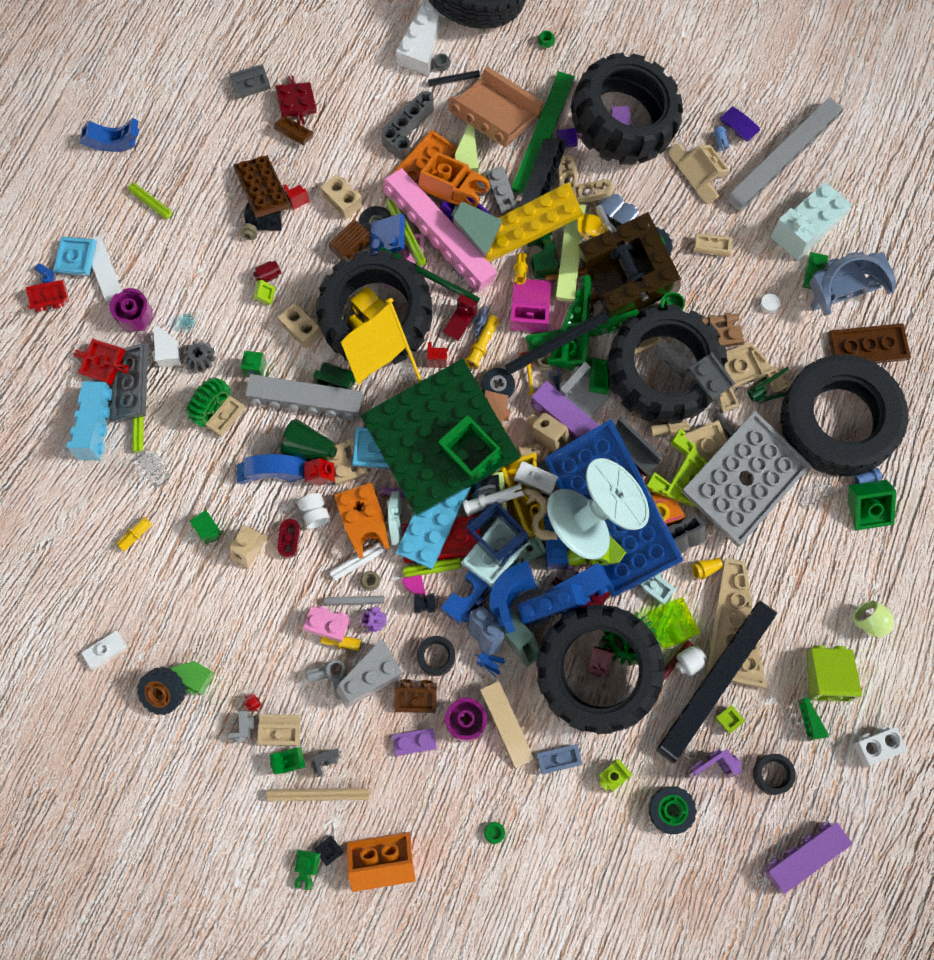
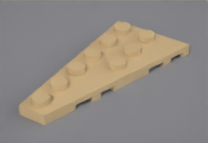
(730, 613)

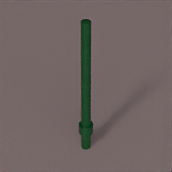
(437, 279)

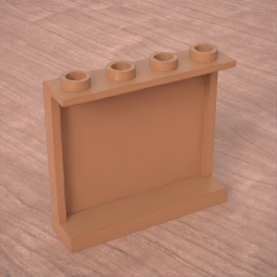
(497, 107)

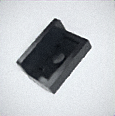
(269, 222)

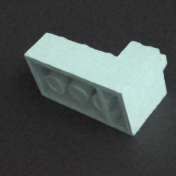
(810, 221)

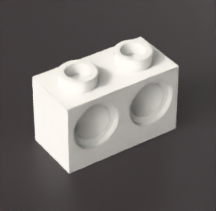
(881, 749)

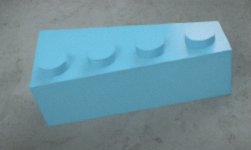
(90, 421)

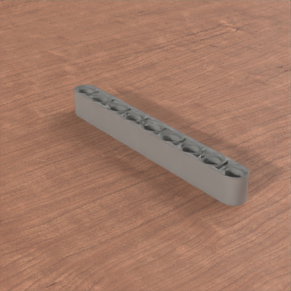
(784, 154)

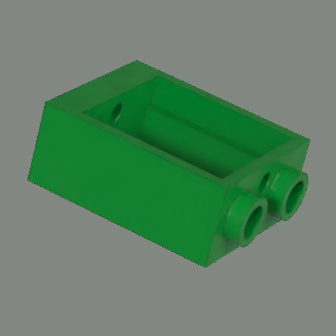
(456, 434)

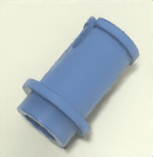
(721, 138)
(870, 476)

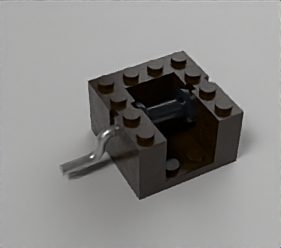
(643, 268)

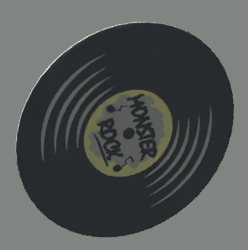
(372, 215)

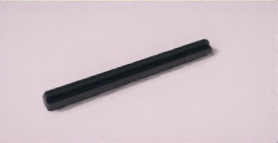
(557, 342)

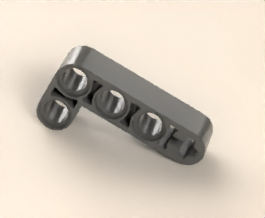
(422, 106)

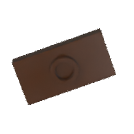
(293, 130)

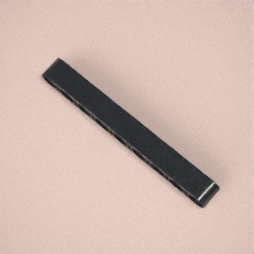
(716, 681)

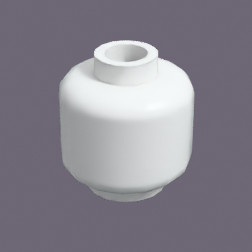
(691, 661)

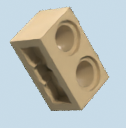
(339, 198)
(297, 328)

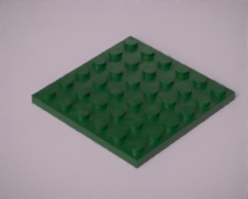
(420, 416)

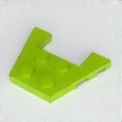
(687, 470)

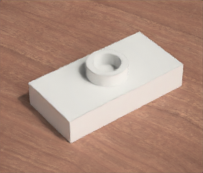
(536, 478)
(104, 650)

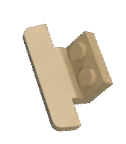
(700, 168)

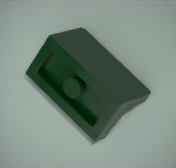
(334, 376)

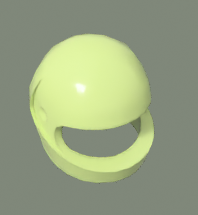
(877, 624)

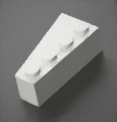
(420, 40)

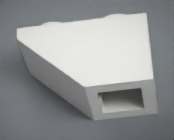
(167, 349)

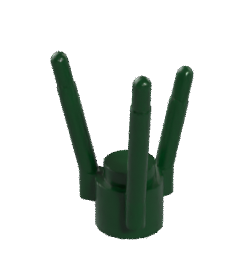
(758, 391)

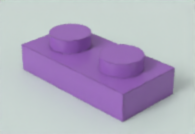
(414, 742)

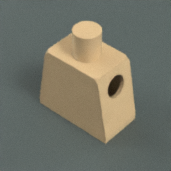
(549, 431)
(247, 546)

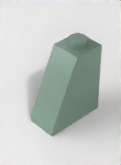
(476, 226)
(521, 641)

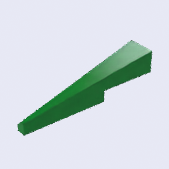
(578, 350)

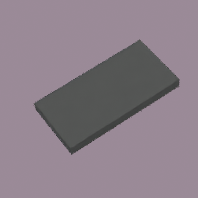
(130, 388)

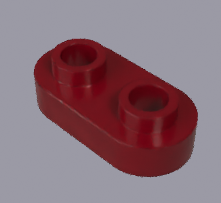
(288, 539)

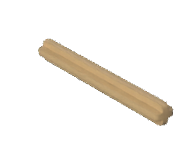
(318, 794)

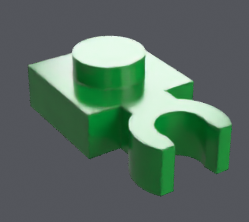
(306, 865)

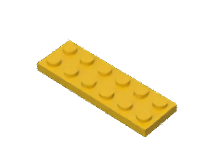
(535, 220)

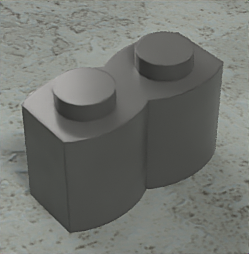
(688, 532)

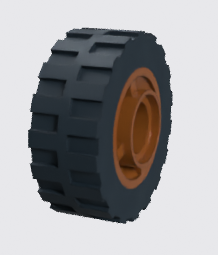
(161, 690)

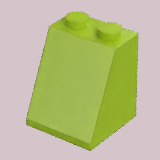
(832, 674)

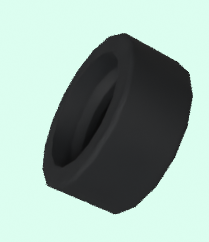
(451, 655)
(785, 762)

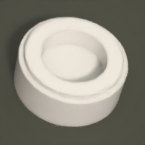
(770, 303)

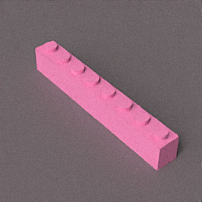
(439, 230)

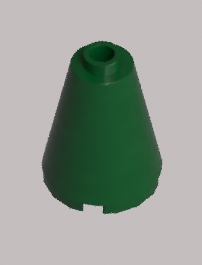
(306, 442)

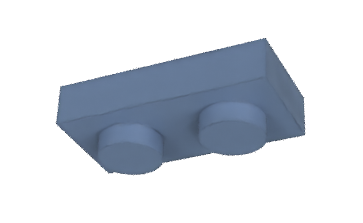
(559, 759)

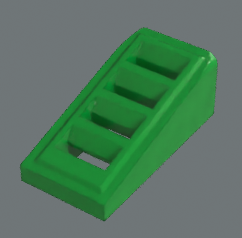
(813, 725)

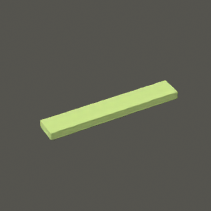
(569, 262)

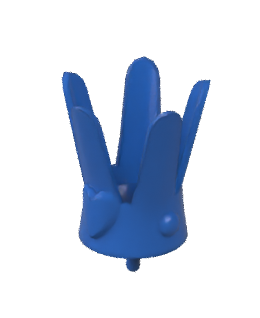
(487, 662)

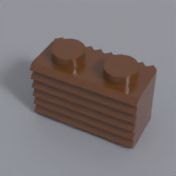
(350, 241)

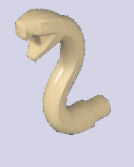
(540, 533)

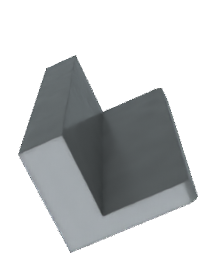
(642, 453)

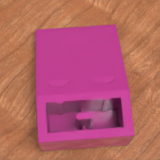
(531, 306)

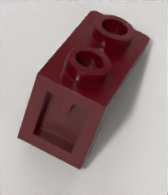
(461, 318)

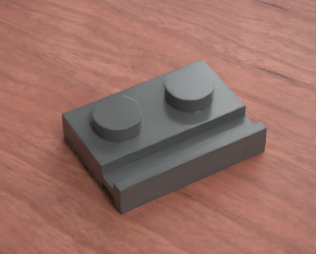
(250, 81)
(711, 376)

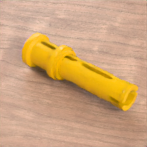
(479, 348)

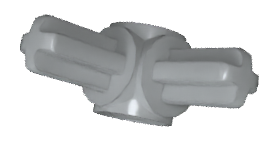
(324, 672)

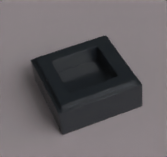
(329, 850)

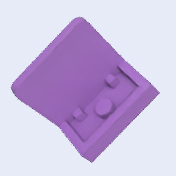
(727, 762)

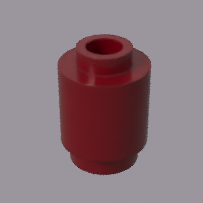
(267, 271)

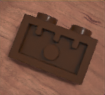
(415, 696)

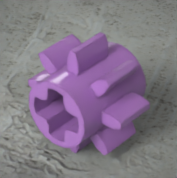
(374, 619)

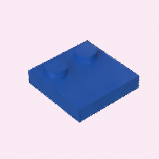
(388, 234)

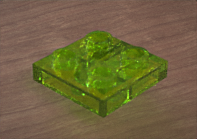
(673, 623)

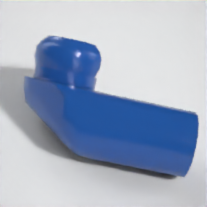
(47, 274)

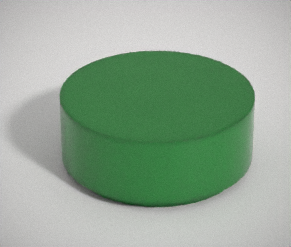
(494, 832)

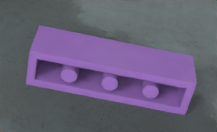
(552, 402)
(808, 857)

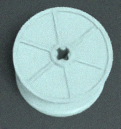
(581, 520)

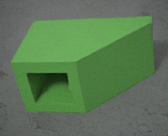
(194, 677)

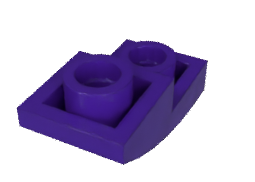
(740, 123)

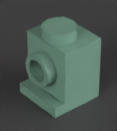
(538, 551)

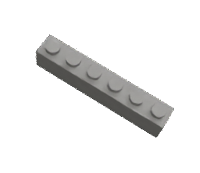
(304, 397)

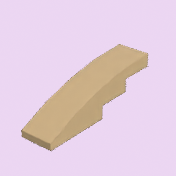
(507, 724)

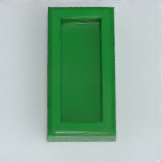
(598, 376)

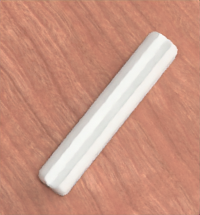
(355, 562)

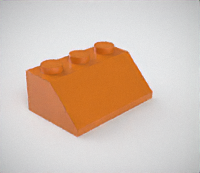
(380, 862)

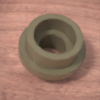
(248, 232)
(367, 575)

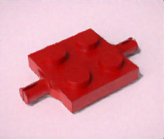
(101, 361)

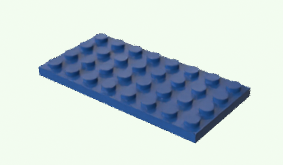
(647, 549)

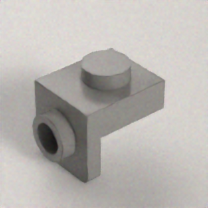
(246, 723)

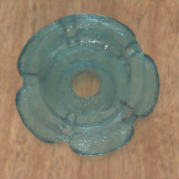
(188, 321)

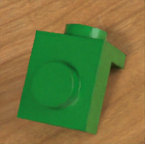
(287, 761)

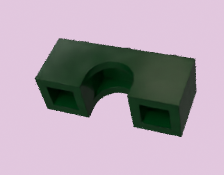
(545, 261)

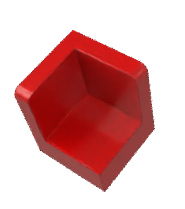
(297, 196)
(436, 357)

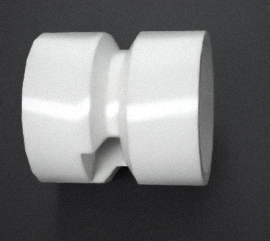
(312, 507)

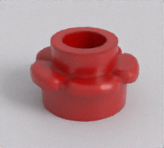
(252, 702)

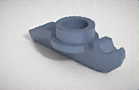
(479, 321)

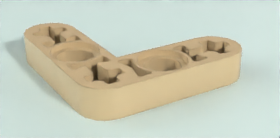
(579, 189)

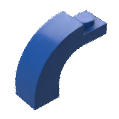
(110, 139)
(270, 466)
(506, 588)

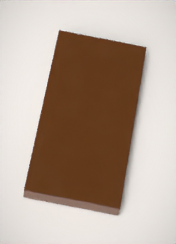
(874, 343)

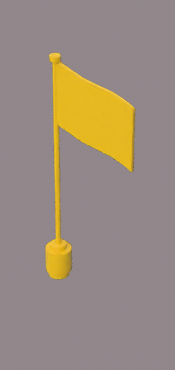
(376, 344)

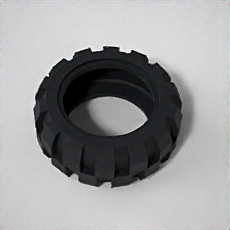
(643, 82)
(367, 270)
(627, 382)
(558, 693)

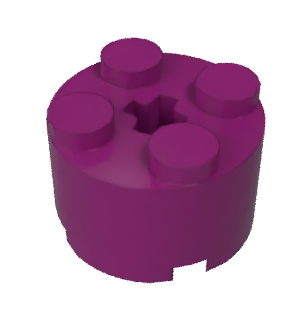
(131, 310)
(457, 711)

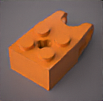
(451, 180)
(365, 523)

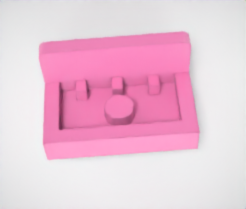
(326, 623)

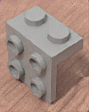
(577, 391)

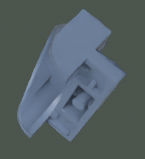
(846, 279)

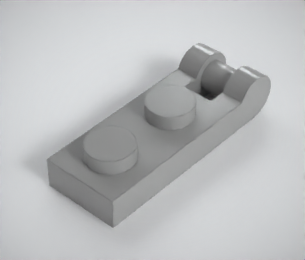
(501, 190)

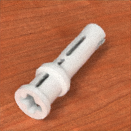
(478, 504)

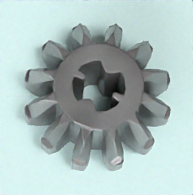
(195, 350)

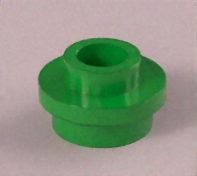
(546, 35)

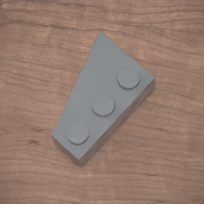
(369, 675)

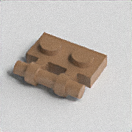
(730, 334)

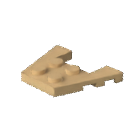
(745, 366)

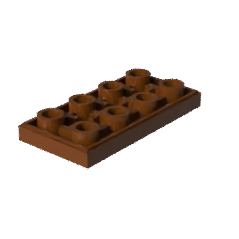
(261, 186)

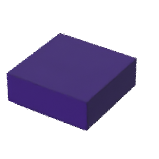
(569, 136)

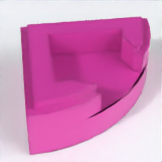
(414, 584)

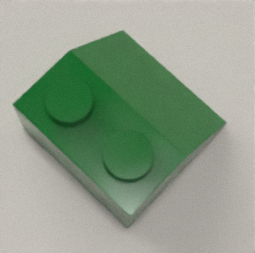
(872, 504)

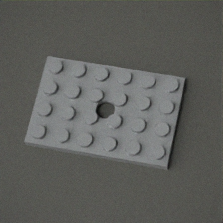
(773, 472)

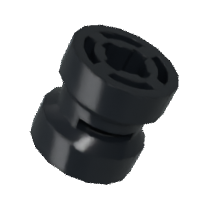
(420, 600)

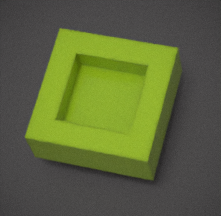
(264, 292)
(730, 719)

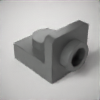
(329, 758)

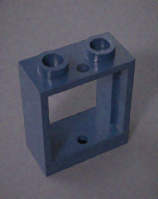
(511, 547)

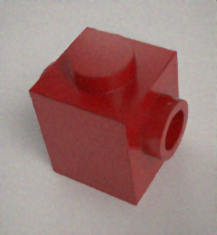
(319, 472)

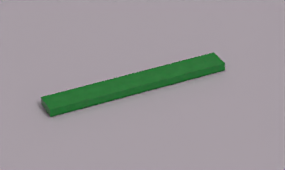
(544, 128)

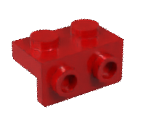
(46, 295)

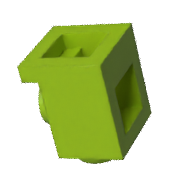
(621, 771)

